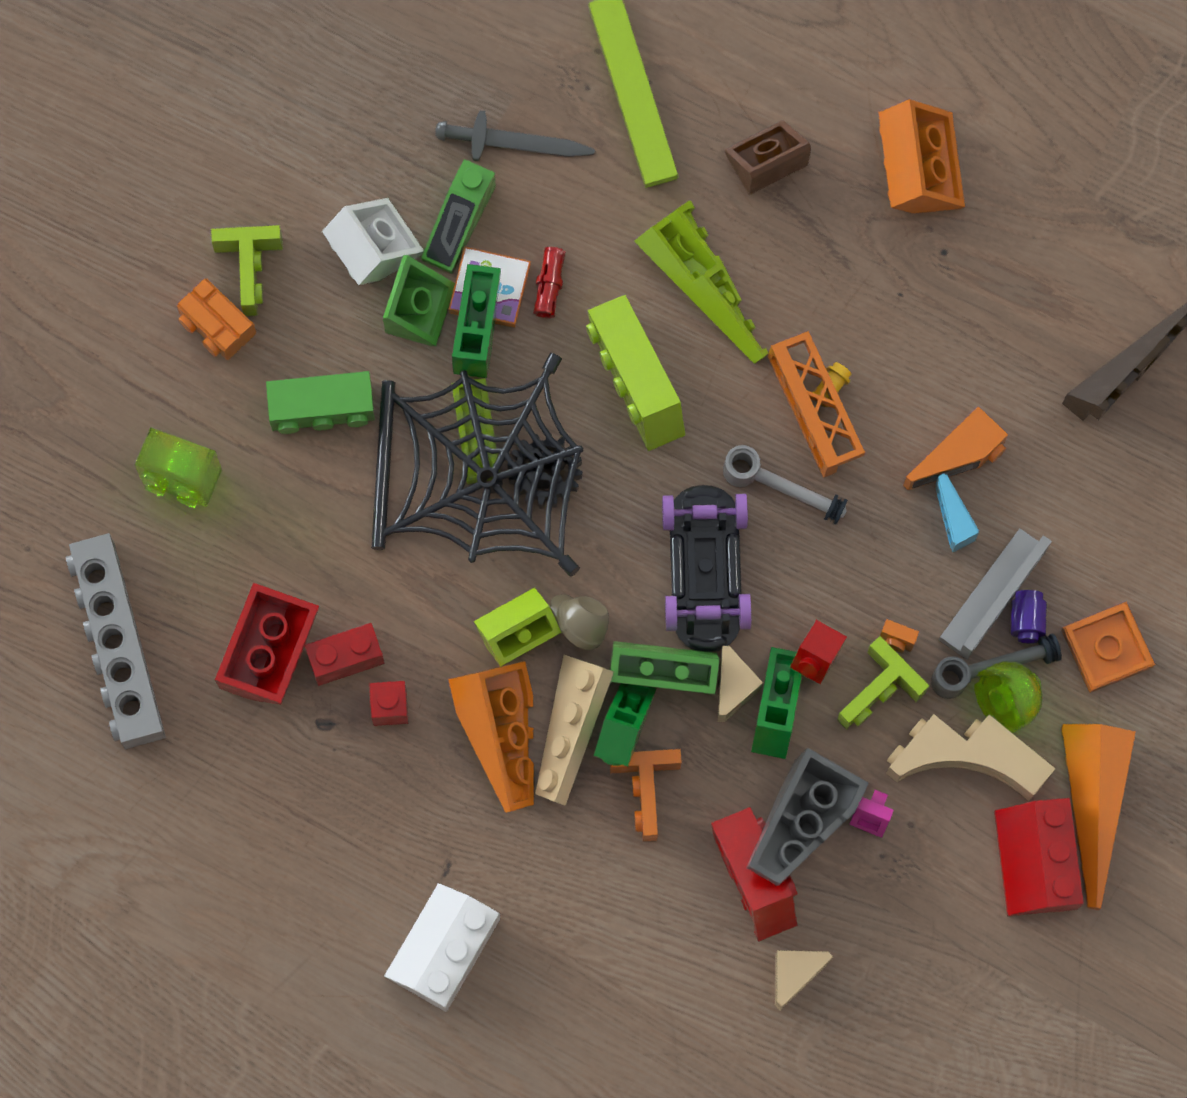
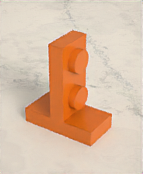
(643, 785)

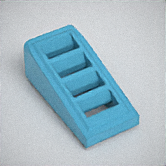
(957, 520)

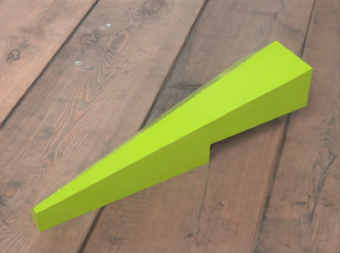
(687, 260)

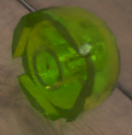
(1009, 694)

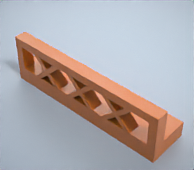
(803, 408)

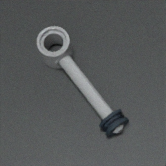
(834, 508)

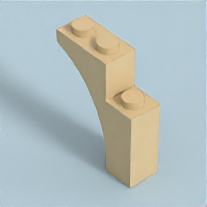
(988, 750)

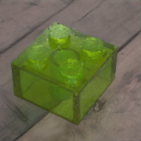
(178, 468)

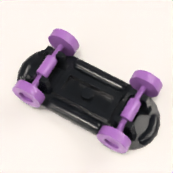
(706, 567)

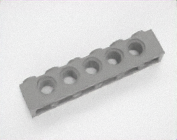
(101, 554)

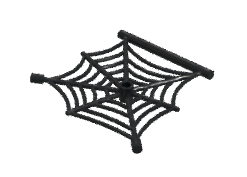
(387, 401)

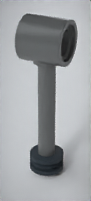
(1048, 649)

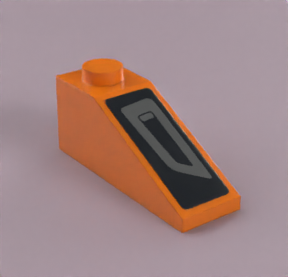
(961, 451)

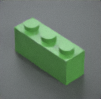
(320, 402)
(664, 667)

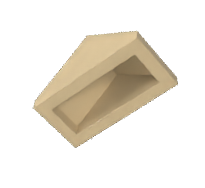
(736, 684)
(795, 971)

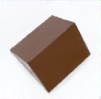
(769, 156)

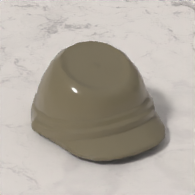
(581, 620)

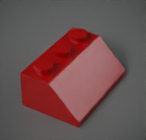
(266, 645)
(1038, 857)

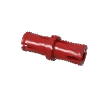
(549, 282)

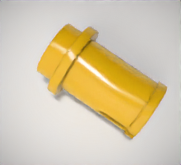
(839, 375)

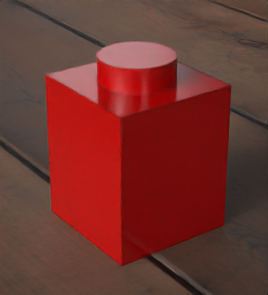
(818, 652)
(389, 703)

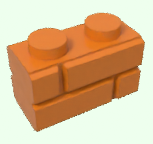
(215, 319)

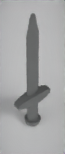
(482, 136)

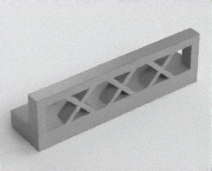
(994, 593)

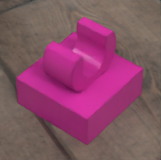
(872, 814)

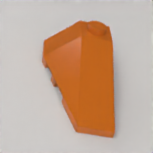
(495, 718)

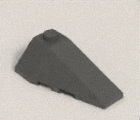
(806, 812)

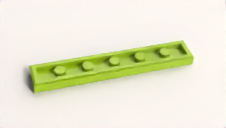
(633, 92)

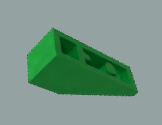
(476, 321)
(777, 705)
(624, 724)

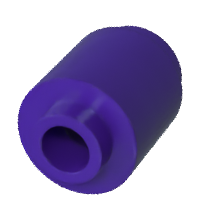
(1028, 616)

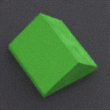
(417, 303)

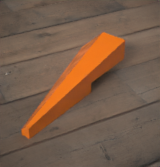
(1098, 772)

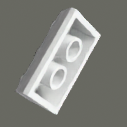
(443, 946)

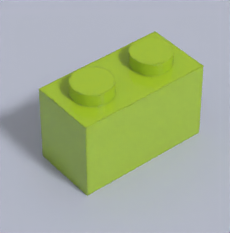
(517, 626)

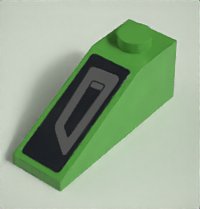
(459, 215)

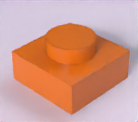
(899, 636)

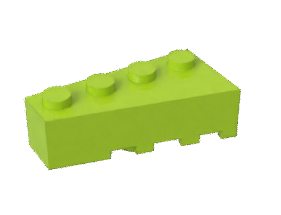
(636, 372)

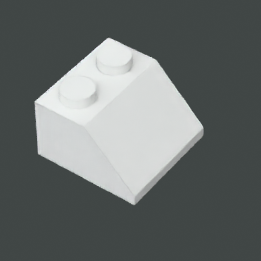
(371, 240)

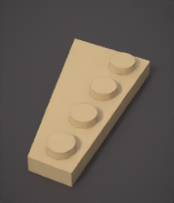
(573, 717)

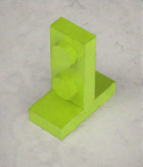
(249, 244)
(883, 687)

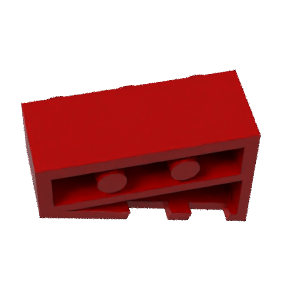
(767, 903)

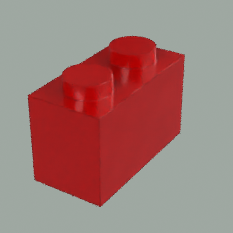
(344, 654)

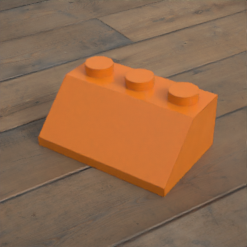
(921, 158)

